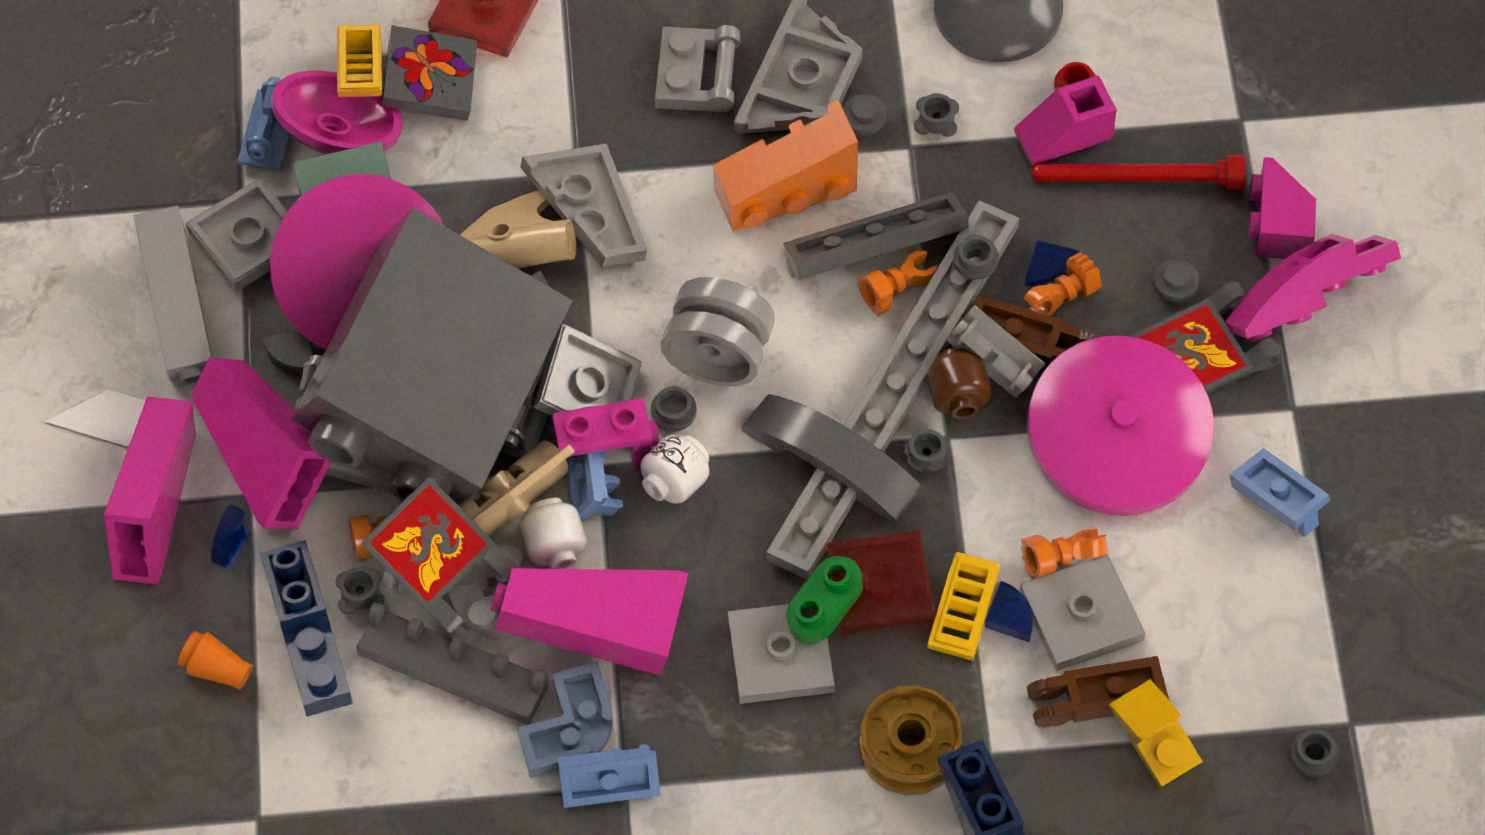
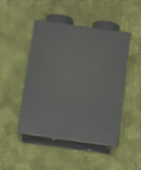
(430, 361)

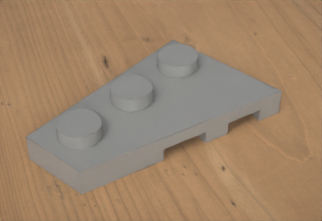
(589, 192)

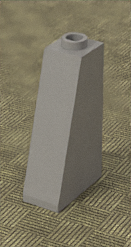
(174, 293)

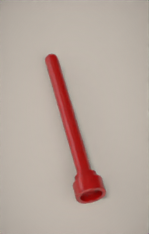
(1227, 172)

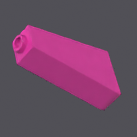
(259, 442)
(149, 490)
(595, 612)

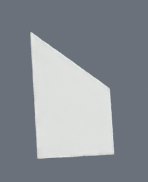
(104, 416)

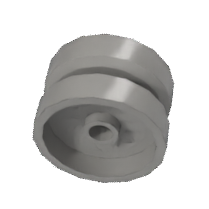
(717, 331)

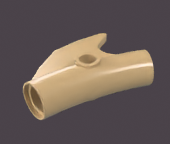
(521, 235)
(511, 492)

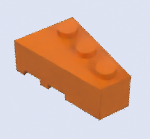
(791, 173)

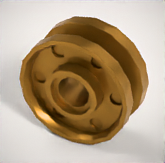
(902, 713)

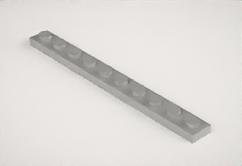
(889, 394)

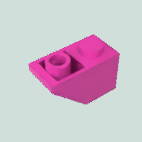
(1068, 121)
(1284, 212)

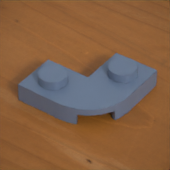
(582, 727)

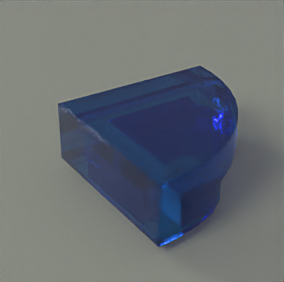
(1047, 263)
(229, 536)
(1010, 613)

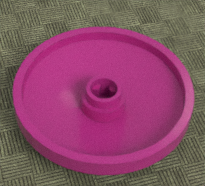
(329, 245)
(1120, 425)

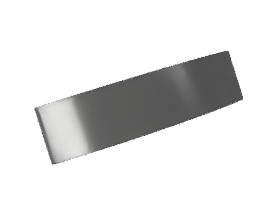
(836, 451)

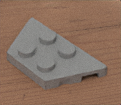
(800, 73)

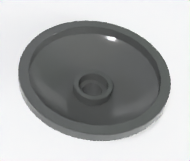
(998, 27)

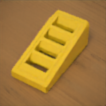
(351, 42)
(972, 577)

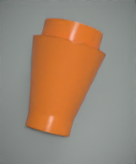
(213, 661)

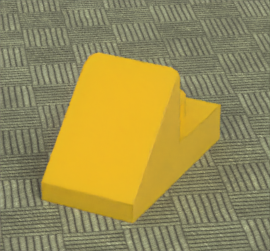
(1155, 732)

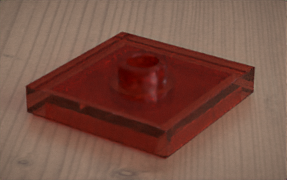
(490, 22)
(893, 582)

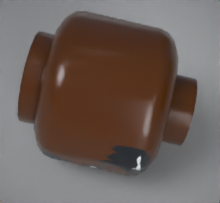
(958, 383)

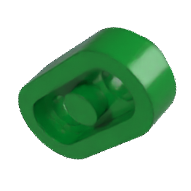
(827, 597)

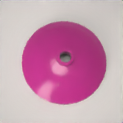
(316, 117)

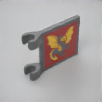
(1207, 344)
(431, 546)

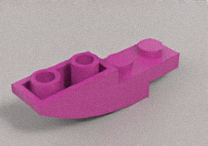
(1298, 282)

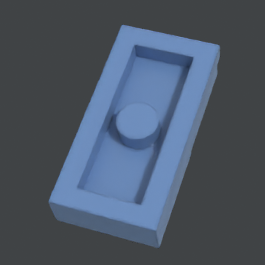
(589, 485)
(1280, 491)
(608, 776)

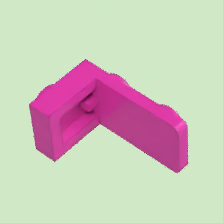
(607, 429)

